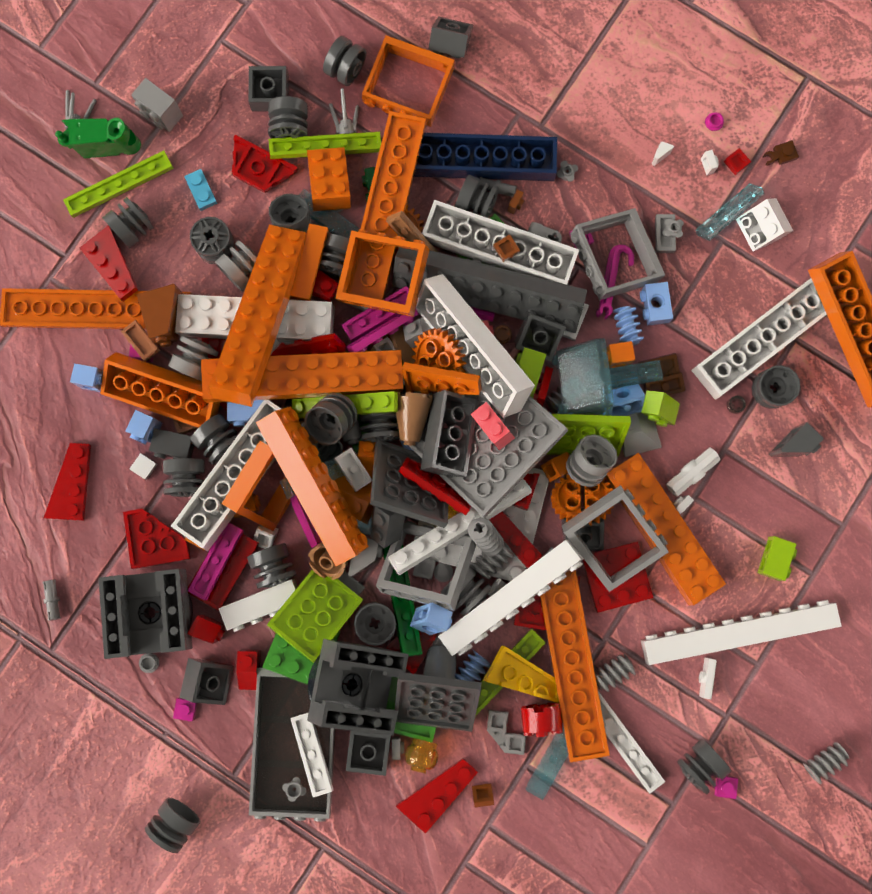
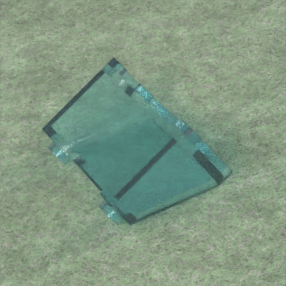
(584, 378)

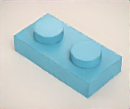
(200, 189)

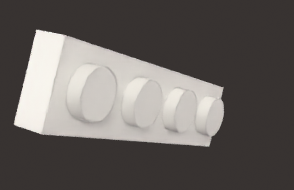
(312, 755)

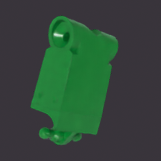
(98, 137)

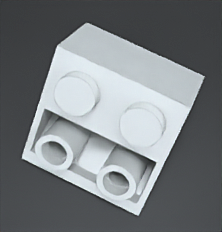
(764, 224)

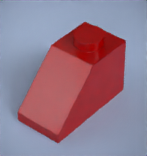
(207, 629)
(247, 666)

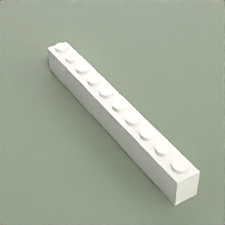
(740, 633)

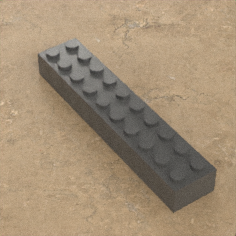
(497, 288)

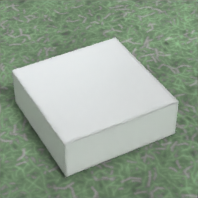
(143, 466)

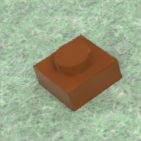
(516, 202)
(506, 248)
(482, 795)

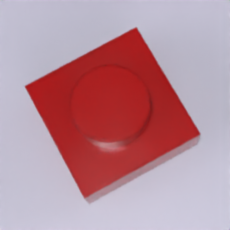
(737, 161)

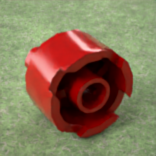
(541, 719)

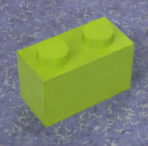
(660, 408)
(777, 558)

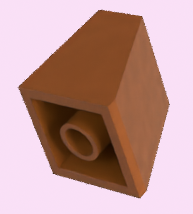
(160, 314)

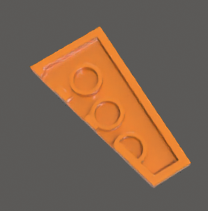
(434, 379)

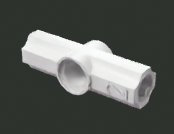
(693, 472)

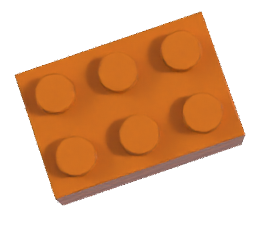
(329, 179)

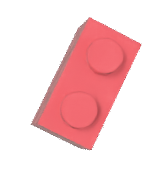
(492, 426)

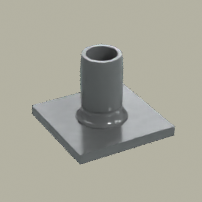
(398, 494)
(436, 696)

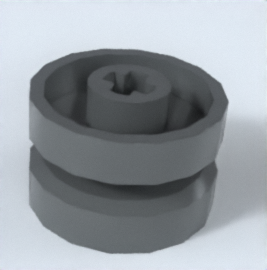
(344, 60)

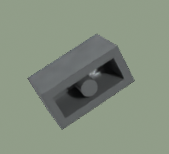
(171, 444)

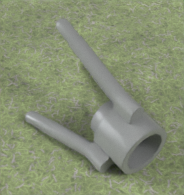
(69, 108)
(345, 125)

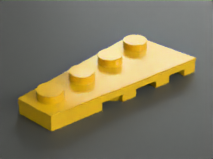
(521, 675)

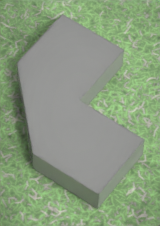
(497, 727)

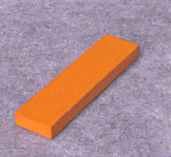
(309, 262)

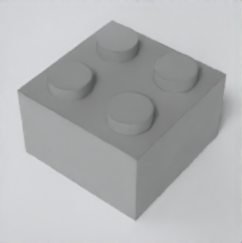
(157, 105)

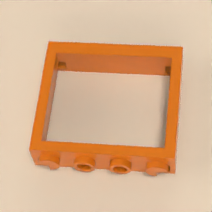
(417, 55)
(416, 281)
(245, 485)

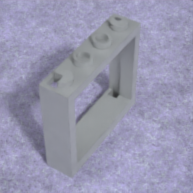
(641, 243)
(597, 509)
(420, 595)

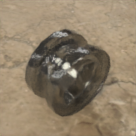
(730, 406)

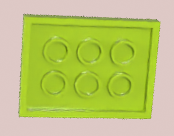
(609, 427)
(314, 613)

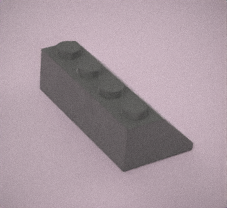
(449, 434)

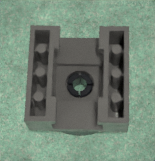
(125, 615)
(364, 701)

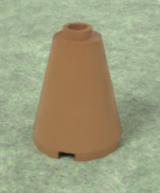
(412, 416)
(322, 563)

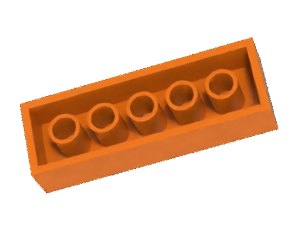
(156, 390)

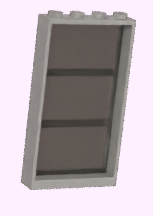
(277, 754)

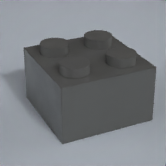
(266, 84)
(368, 753)

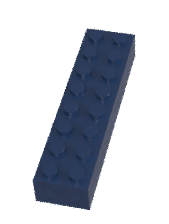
(487, 157)

